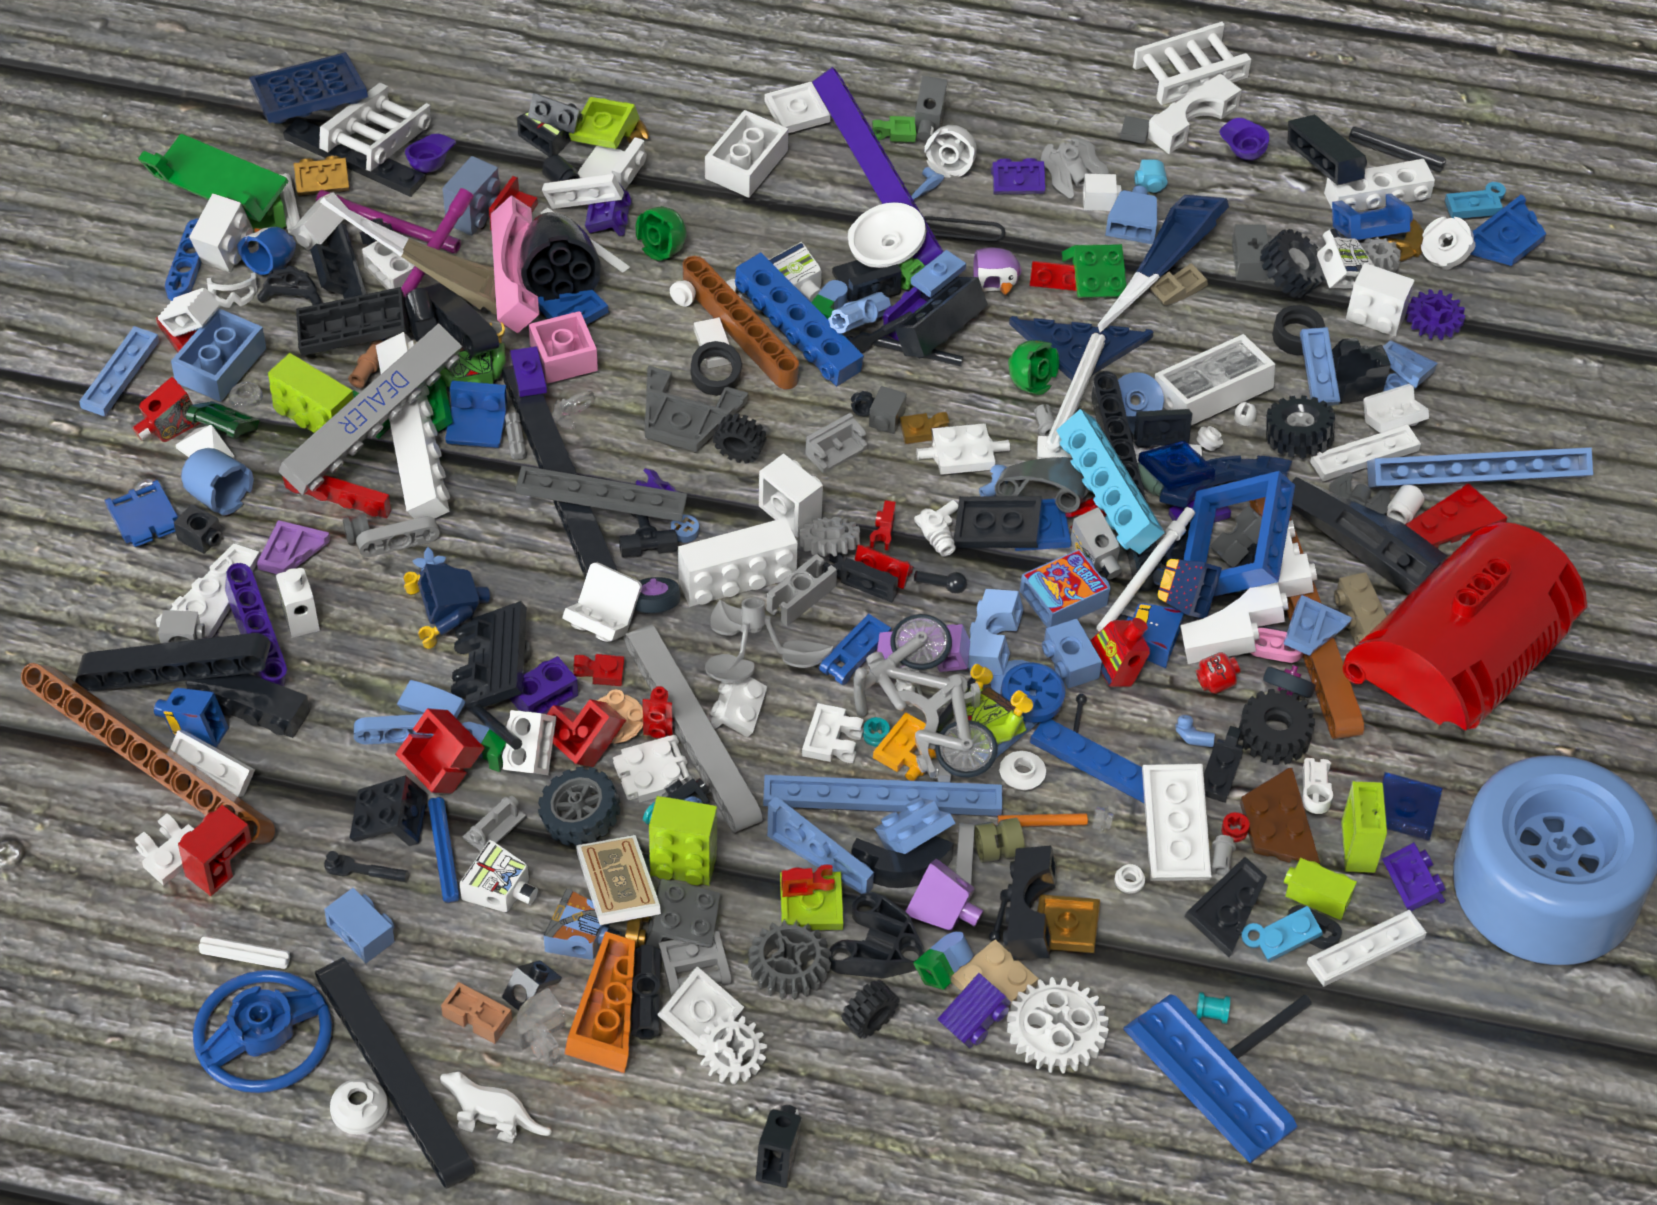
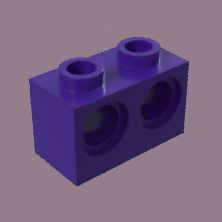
(544, 690)

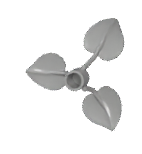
(751, 618)

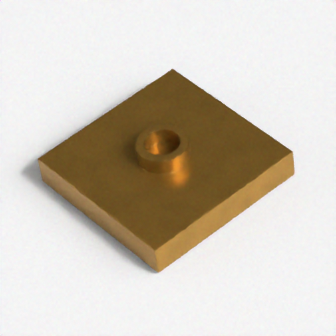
(1071, 921)

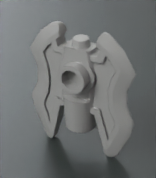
(1072, 162)

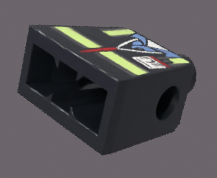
(542, 136)

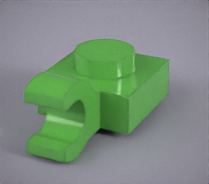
(898, 128)

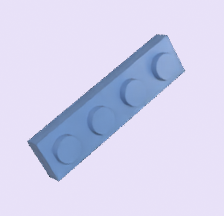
(119, 371)

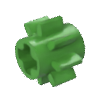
(909, 269)

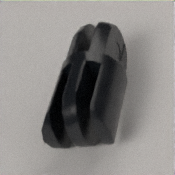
(420, 312)

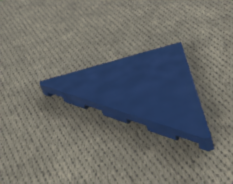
(1073, 339)

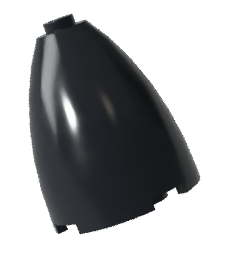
(548, 248)

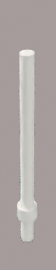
(1173, 532)

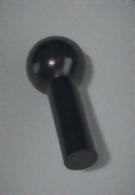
(954, 582)

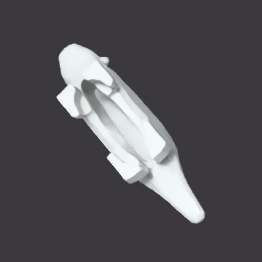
(489, 1106)

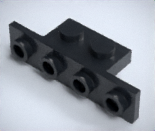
(337, 265)

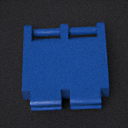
(143, 514)

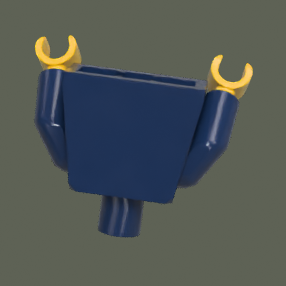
(447, 597)

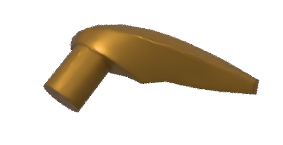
(640, 132)

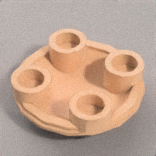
(630, 710)

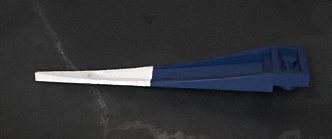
(1183, 228)

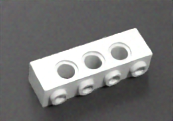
(1404, 180)

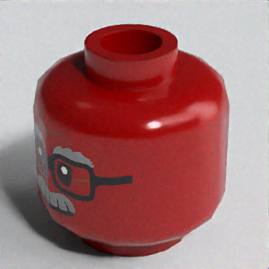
(1217, 672)

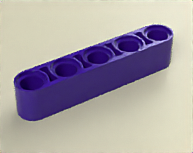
(254, 616)

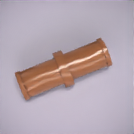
(367, 364)

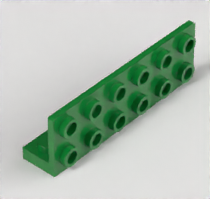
(212, 171)

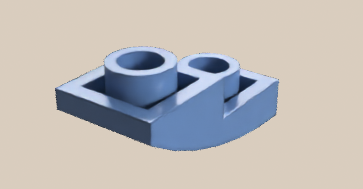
(420, 696)

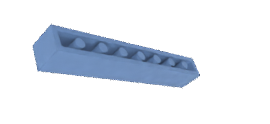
(1479, 467)

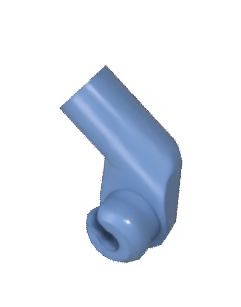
(989, 489)
(1191, 735)

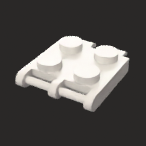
(650, 767)

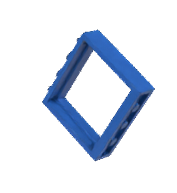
(1272, 533)

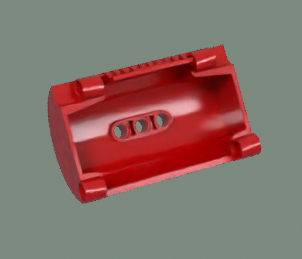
(1473, 626)

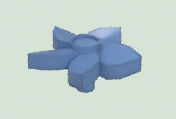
(429, 559)

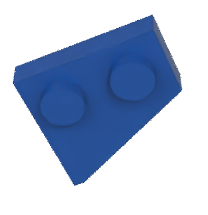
(586, 302)

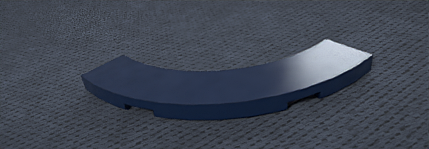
(1227, 469)

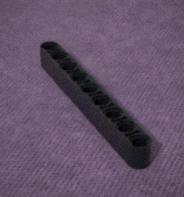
(1116, 422)
(395, 1073)

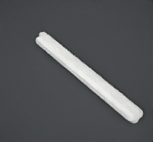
(1076, 388)

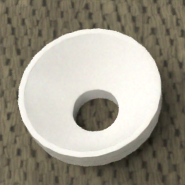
(362, 1117)

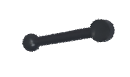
(1081, 699)
(994, 935)

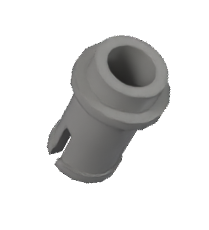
(1044, 419)
(1223, 849)

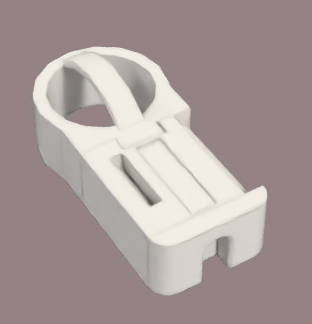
(1316, 783)

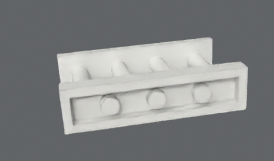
(1188, 80)
(353, 118)

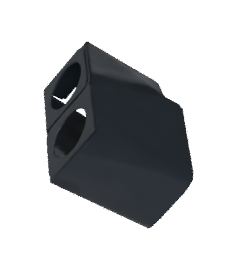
(1361, 374)

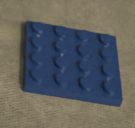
(308, 88)

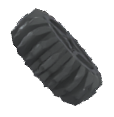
(782, 973)

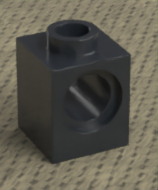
(197, 529)

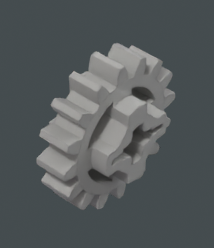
(829, 536)

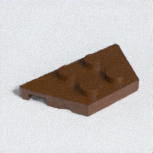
(1279, 820)

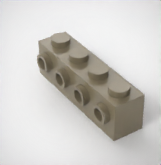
(1359, 600)

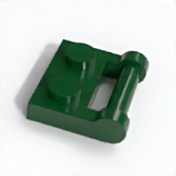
(222, 418)

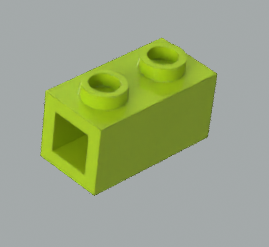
(1319, 888)

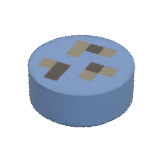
(687, 529)

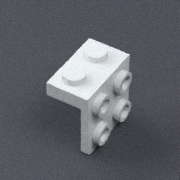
(615, 161)
(605, 603)

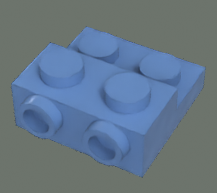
(913, 826)

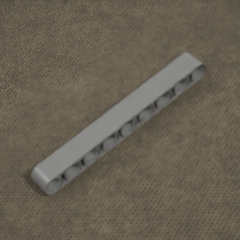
(694, 730)

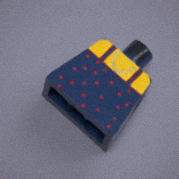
(1188, 585)

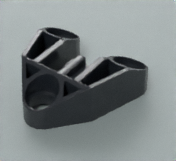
(887, 939)

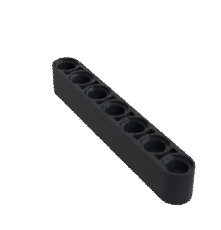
(173, 662)

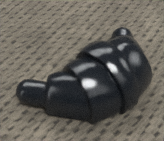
(290, 282)

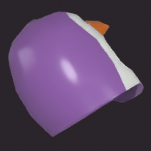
(996, 269)

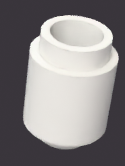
(1405, 503)

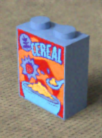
(1065, 589)

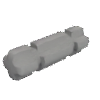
(515, 436)

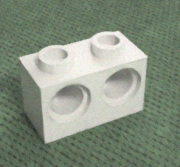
(386, 265)
(536, 742)

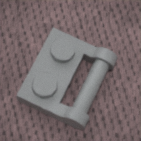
(685, 956)

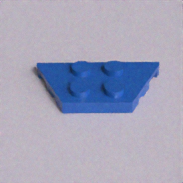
(1508, 234)

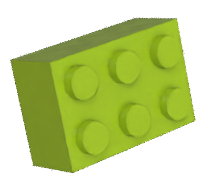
(306, 393)
(683, 840)

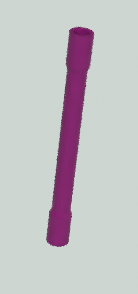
(454, 212)
(451, 244)

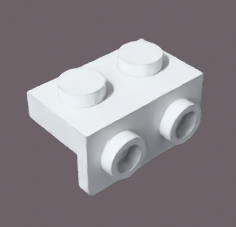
(1394, 409)
(738, 705)

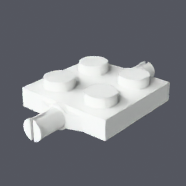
(962, 449)

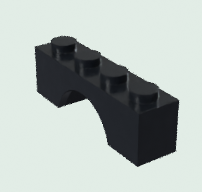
(1029, 930)

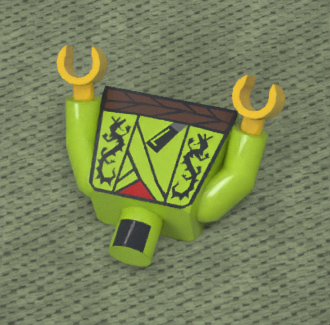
(995, 711)

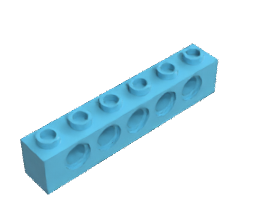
(1110, 482)

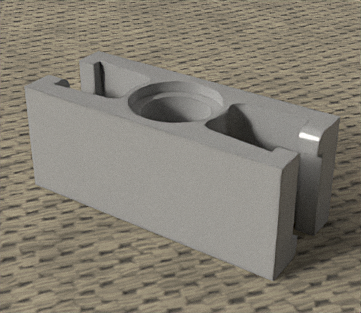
(801, 590)

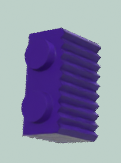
(975, 1011)

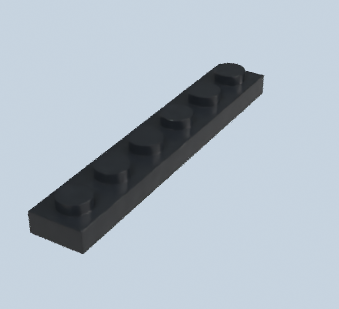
(388, 173)

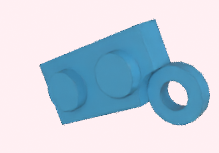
(1476, 202)
(1284, 934)

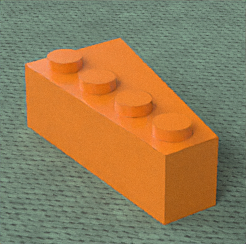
(603, 1015)

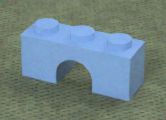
(995, 613)

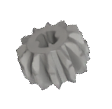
(1382, 253)

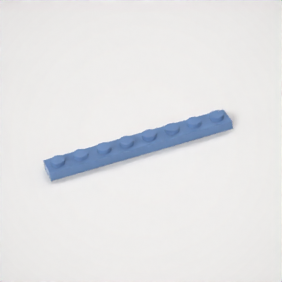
(882, 794)

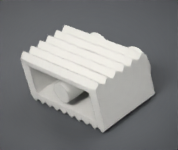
(189, 311)

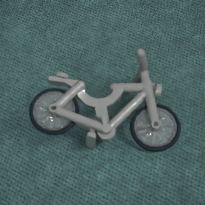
(921, 644)

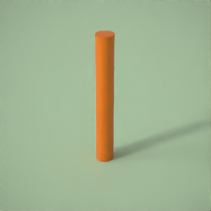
(1048, 819)

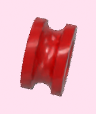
(1235, 819)

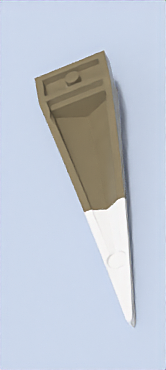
(465, 278)

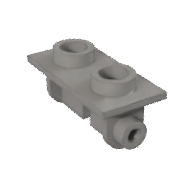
(495, 823)

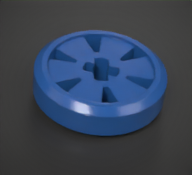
(1048, 687)

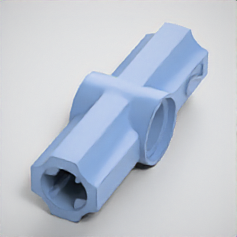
(859, 312)

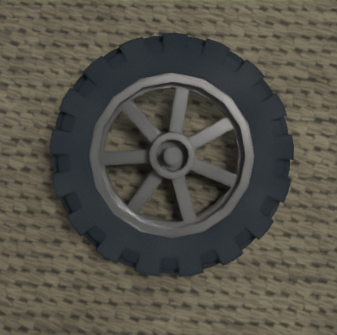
(575, 788)

